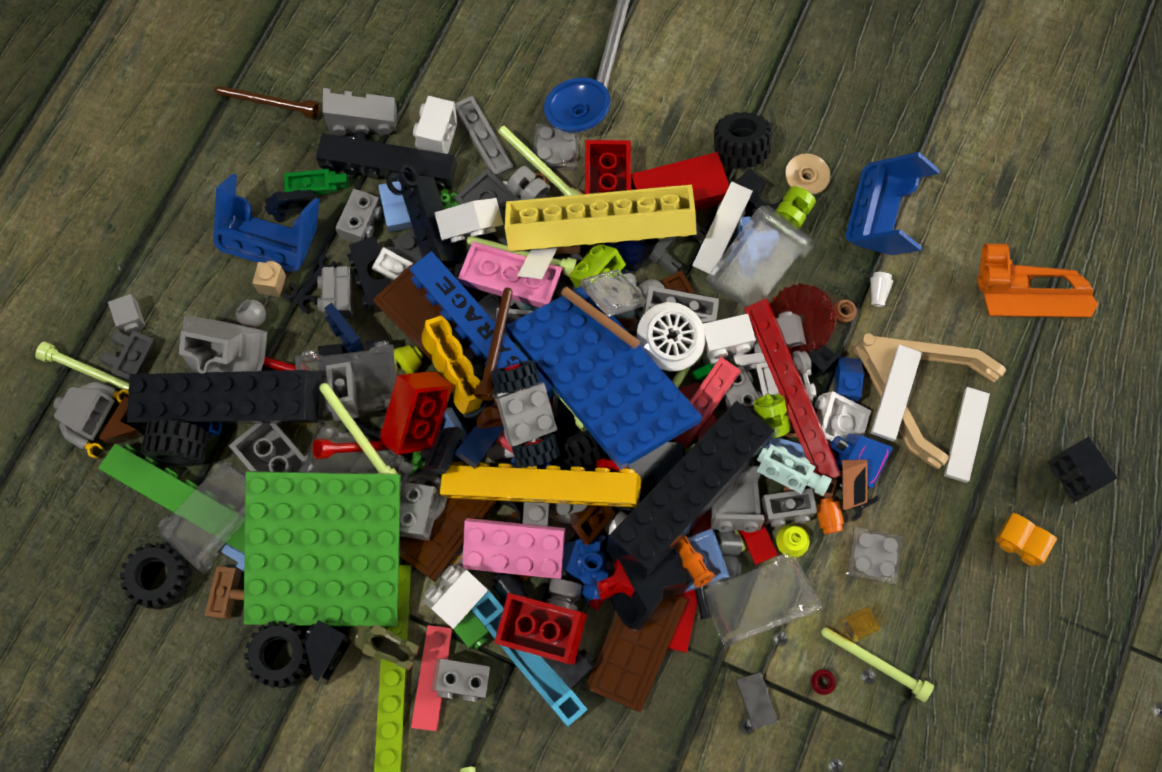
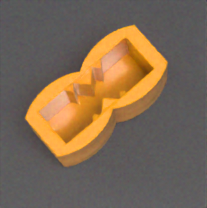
(1025, 539)

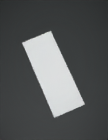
(537, 263)

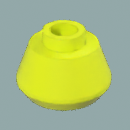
(409, 358)
(792, 540)

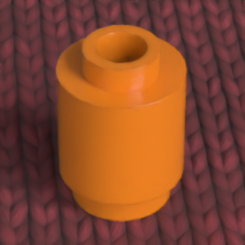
(830, 516)

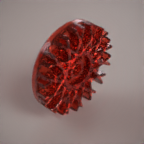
(817, 309)

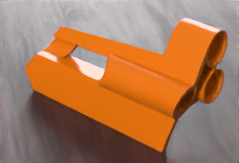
(1010, 294)

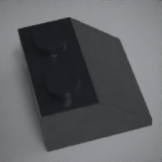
(325, 650)

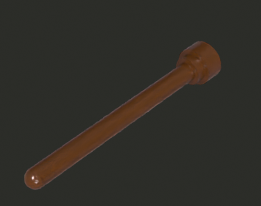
(307, 108)
(485, 389)

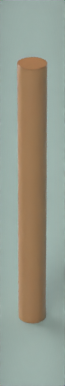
(600, 317)

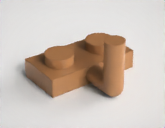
(224, 593)

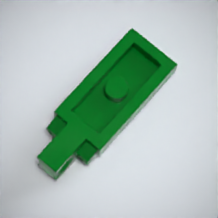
(318, 181)

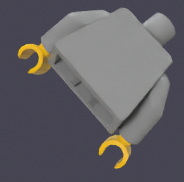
(84, 411)

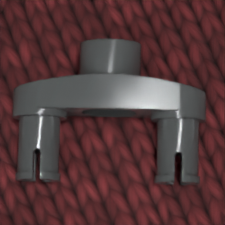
(660, 254)

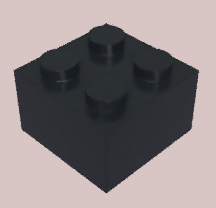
(1082, 469)

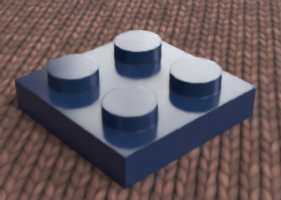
(341, 328)

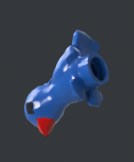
(592, 569)

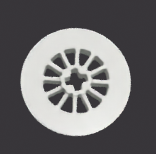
(664, 360)

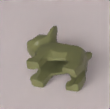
(383, 644)

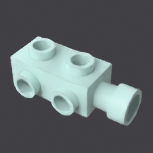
(787, 470)

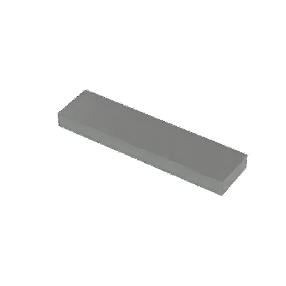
(483, 137)

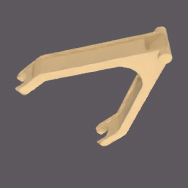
(877, 356)

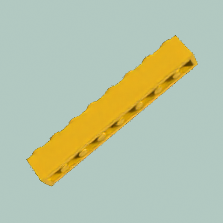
(542, 485)

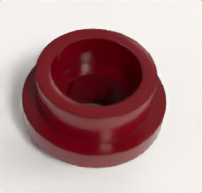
(828, 676)

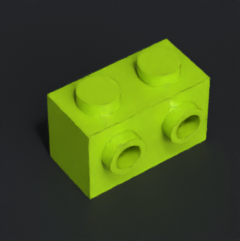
(597, 261)

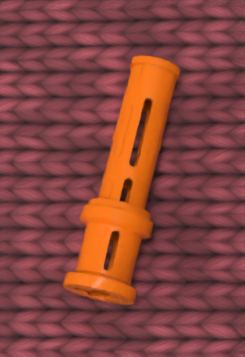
(694, 563)

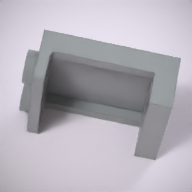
(739, 505)

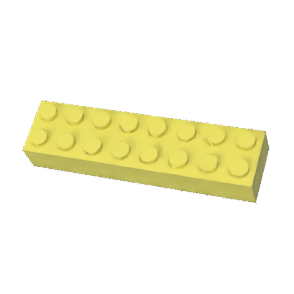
(600, 218)

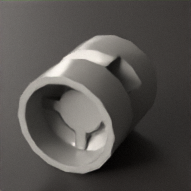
(525, 185)
(564, 593)

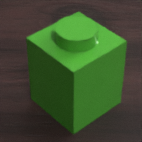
(472, 631)

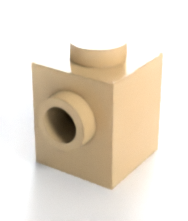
(269, 278)

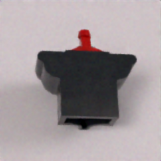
(650, 468)
(637, 597)

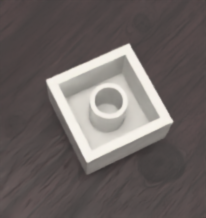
(436, 125)
(469, 220)
(728, 338)
(454, 595)

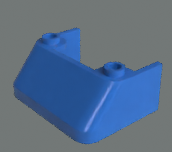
(879, 199)
(259, 239)

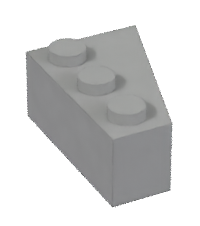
(351, 113)
(703, 306)

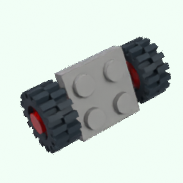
(526, 414)

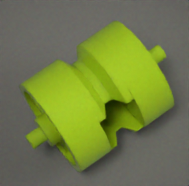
(796, 205)
(772, 411)

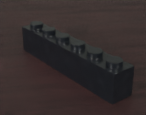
(381, 159)

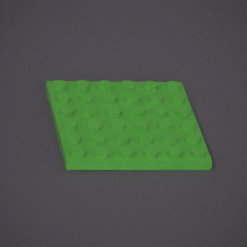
(322, 548)

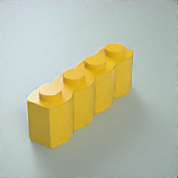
(450, 361)

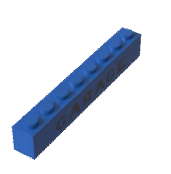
(465, 312)

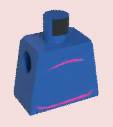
(862, 448)

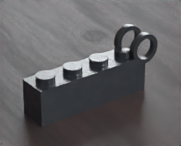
(422, 202)

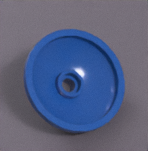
(577, 104)

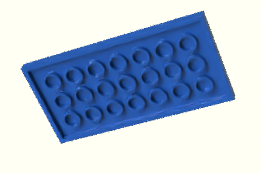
(604, 380)

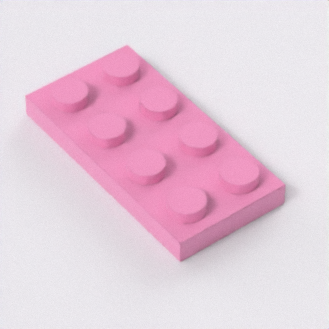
(496, 269)
(513, 548)

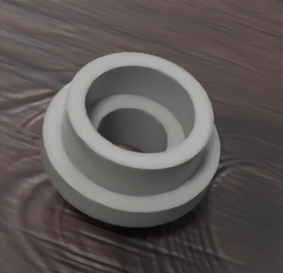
(802, 361)

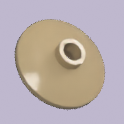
(810, 166)

